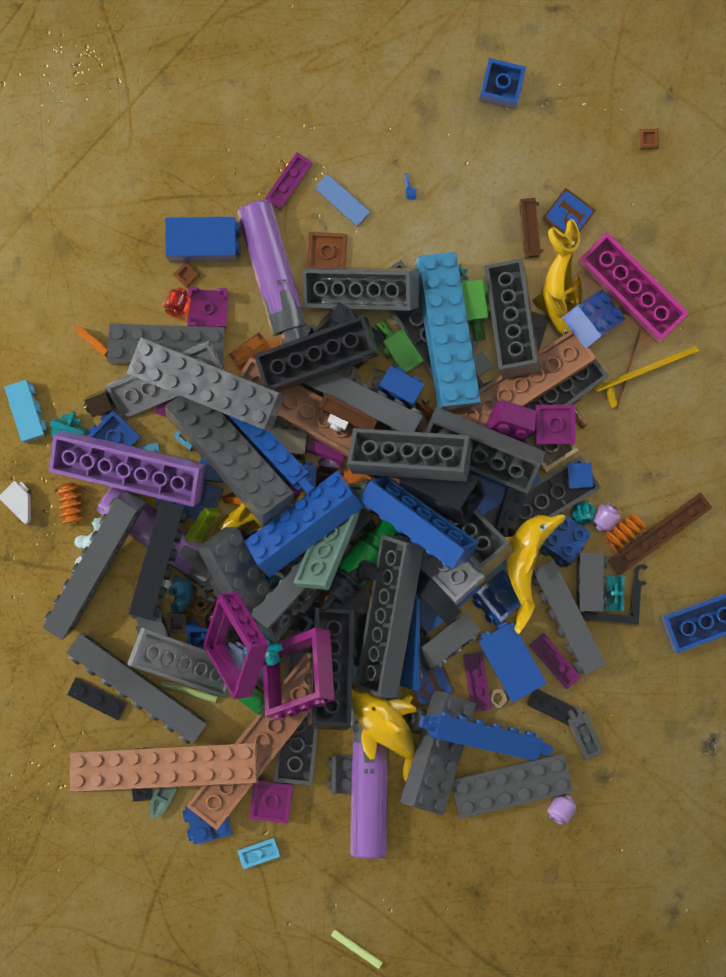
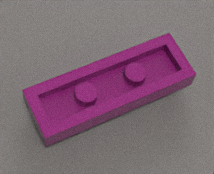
(288, 180)
(555, 661)
(477, 681)

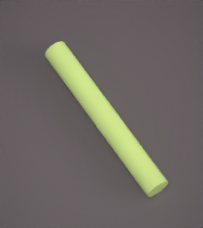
(189, 691)
(357, 949)

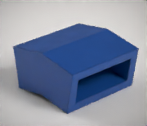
(580, 475)

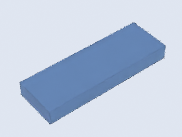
(342, 200)

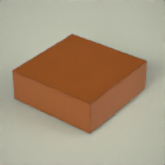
(648, 138)
(186, 274)

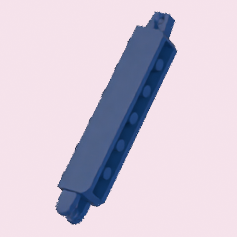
(275, 454)
(485, 737)

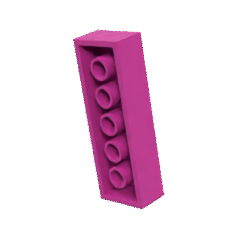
(632, 287)

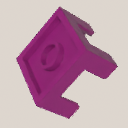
(208, 307)
(555, 425)
(271, 801)

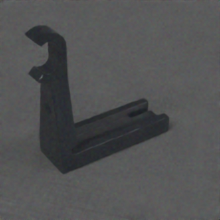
(634, 606)

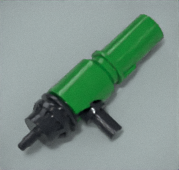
(358, 566)

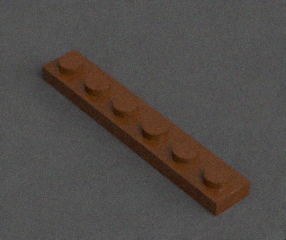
(660, 534)

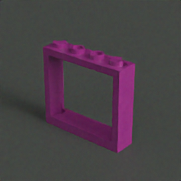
(232, 610)
(323, 675)

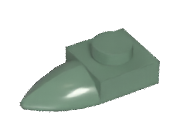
(161, 800)

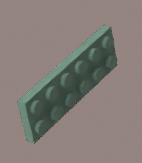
(325, 555)

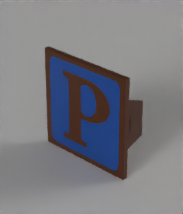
(568, 207)
(432, 680)

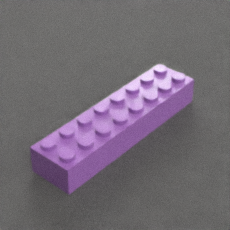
(127, 468)

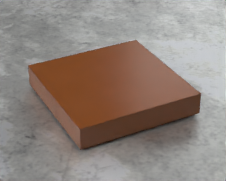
(327, 249)

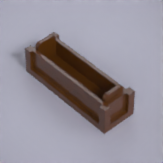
(529, 228)
(346, 412)

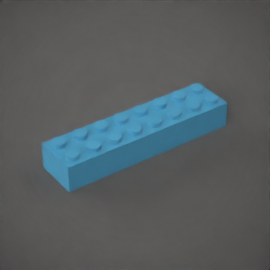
(447, 331)

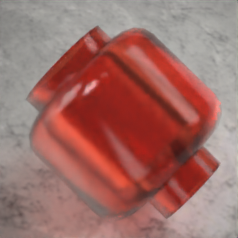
(176, 302)

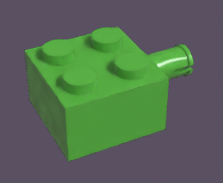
(476, 307)
(399, 348)

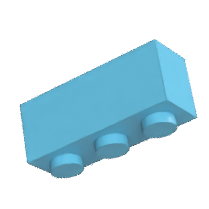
(26, 411)

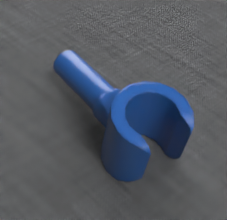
(410, 192)

